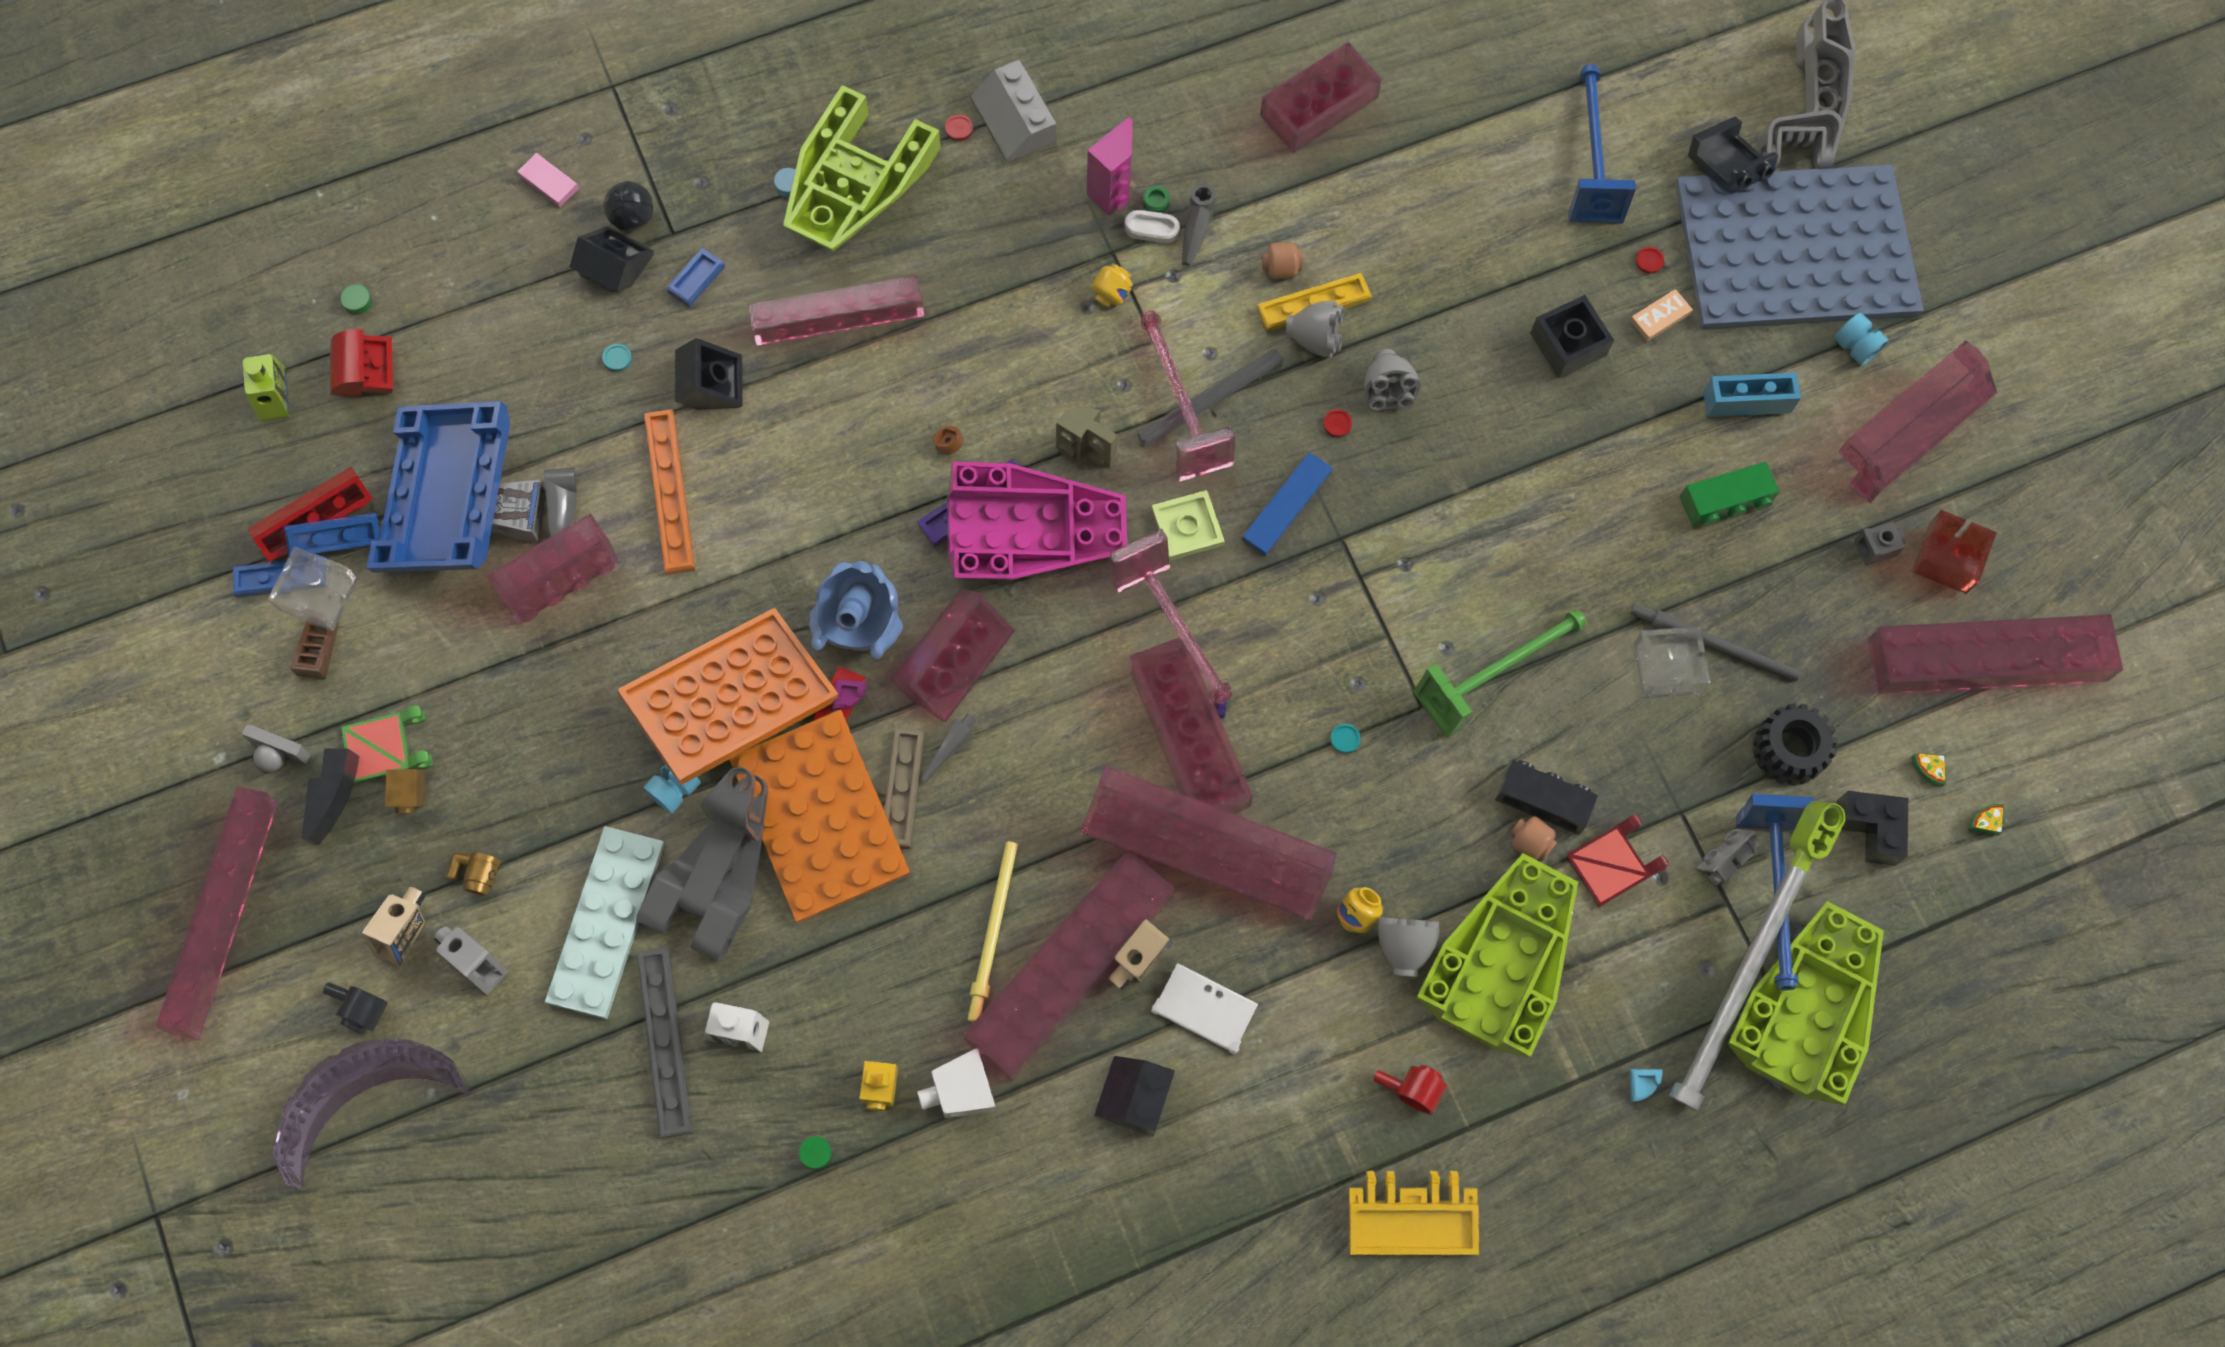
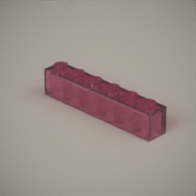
(836, 310)

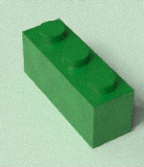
(1729, 494)

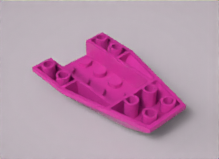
(1027, 522)

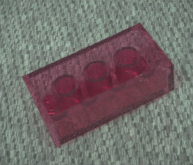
(1320, 97)
(554, 569)

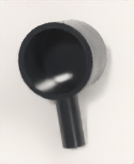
(358, 1007)

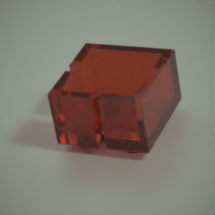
(1952, 559)

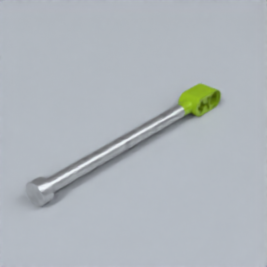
(1810, 840)

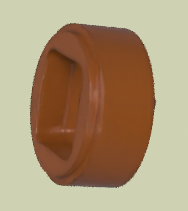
(948, 440)

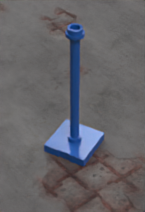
(1599, 198)
(1776, 814)

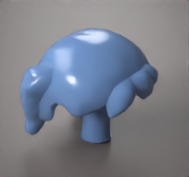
(856, 610)

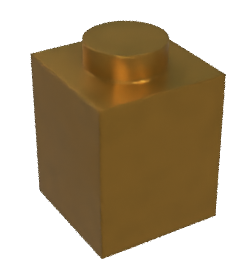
(405, 789)

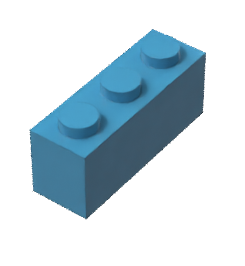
(1751, 394)

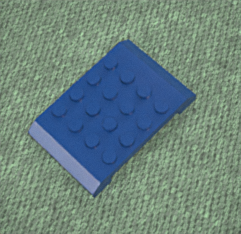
(442, 487)

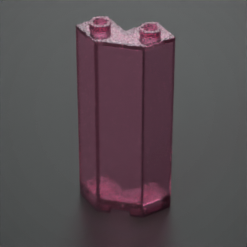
(1919, 420)

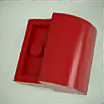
(360, 363)

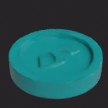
(617, 357)
(1345, 738)

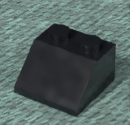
(610, 258)
(708, 376)
(1134, 1094)

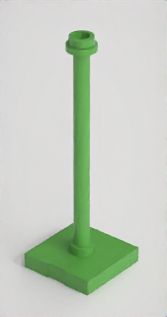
(1446, 702)

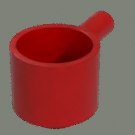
(1419, 1089)

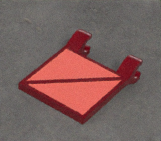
(1611, 864)

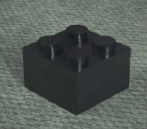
(1571, 336)

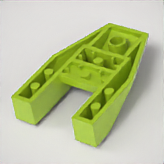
(845, 187)

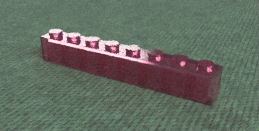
(217, 914)

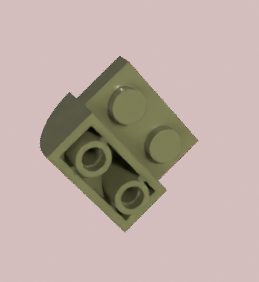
(1081, 433)

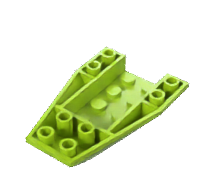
(1505, 960)
(1822, 1029)

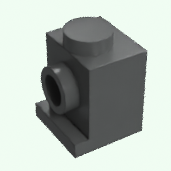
(1880, 543)

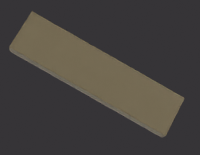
(903, 783)

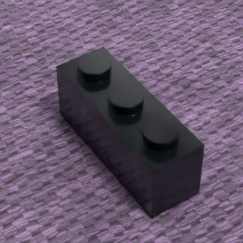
(1546, 796)

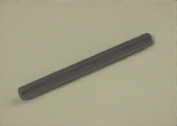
(1211, 396)

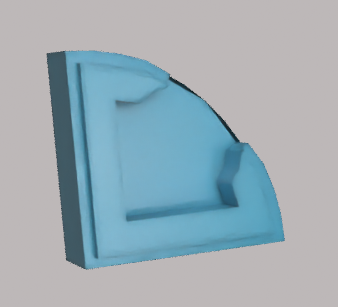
(1643, 1083)

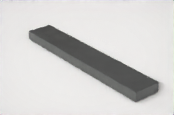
(664, 1043)

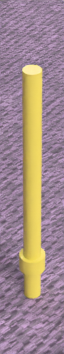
(980, 988)

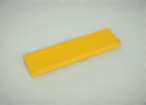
(1345, 291)

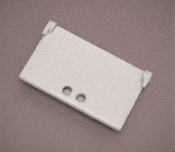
(1205, 1009)

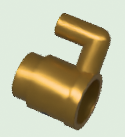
(479, 873)

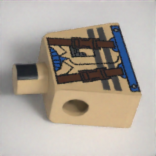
(395, 926)
(1145, 941)

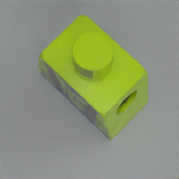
(264, 378)

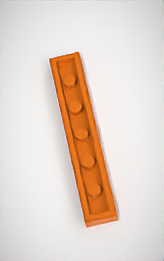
(669, 492)

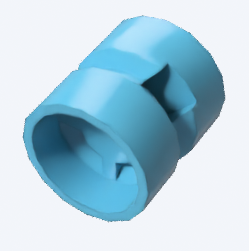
(1861, 339)
(667, 791)

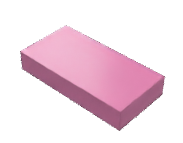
(548, 180)

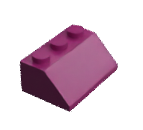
(1111, 168)

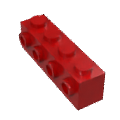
(326, 502)

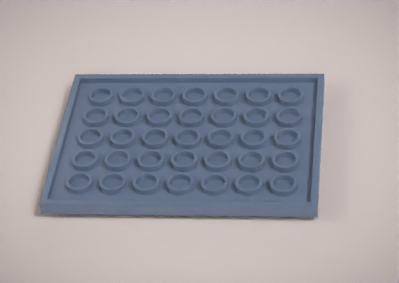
(1799, 248)

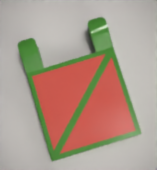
(383, 744)

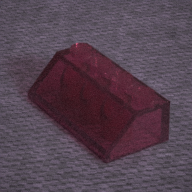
(953, 654)

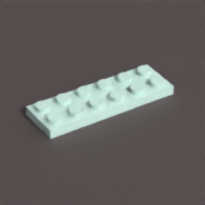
(605, 923)

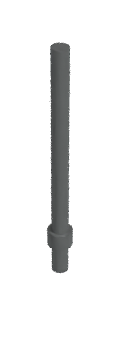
(1661, 620)

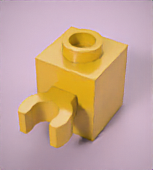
(878, 1085)

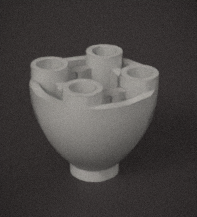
(1317, 328)
(1390, 382)
(1407, 943)

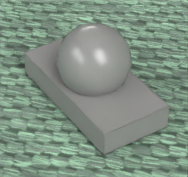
(273, 749)

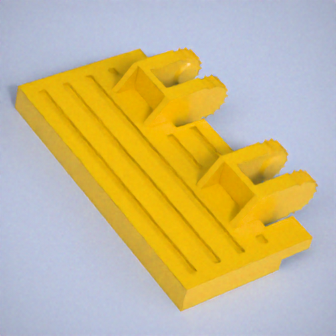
(1413, 1223)

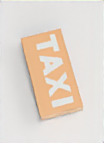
(1661, 315)

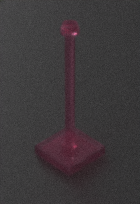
(1203, 451)
(1142, 562)

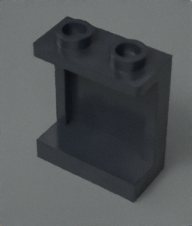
(1729, 157)

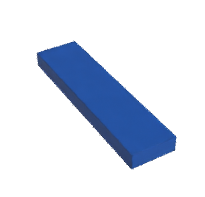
(1287, 504)

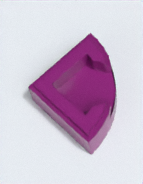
(848, 694)

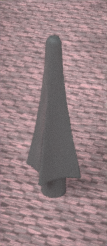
(956, 737)

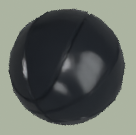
(628, 206)

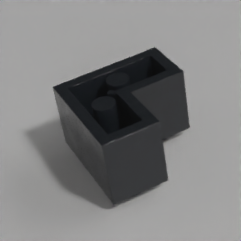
(1883, 821)

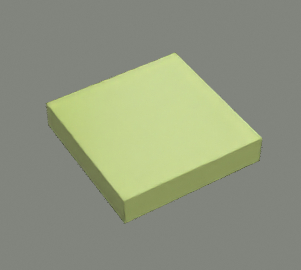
(1188, 524)

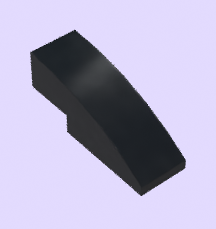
(329, 793)

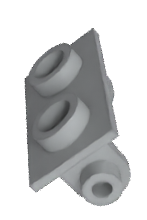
(1738, 846)

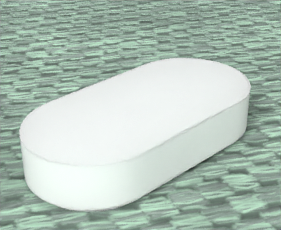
(1152, 226)

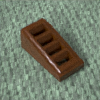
(302, 653)

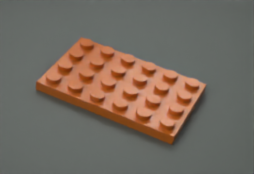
(727, 695)
(822, 817)

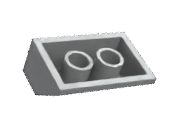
(1014, 111)

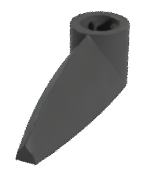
(1197, 221)
(560, 497)

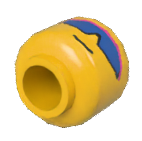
(1111, 285)
(1359, 910)

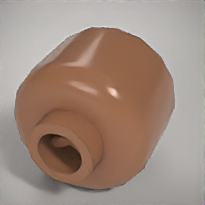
(1282, 260)
(1533, 838)

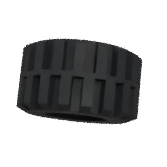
(1807, 726)

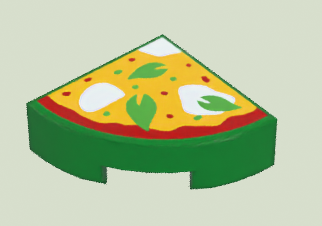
(1930, 767)
(1988, 820)

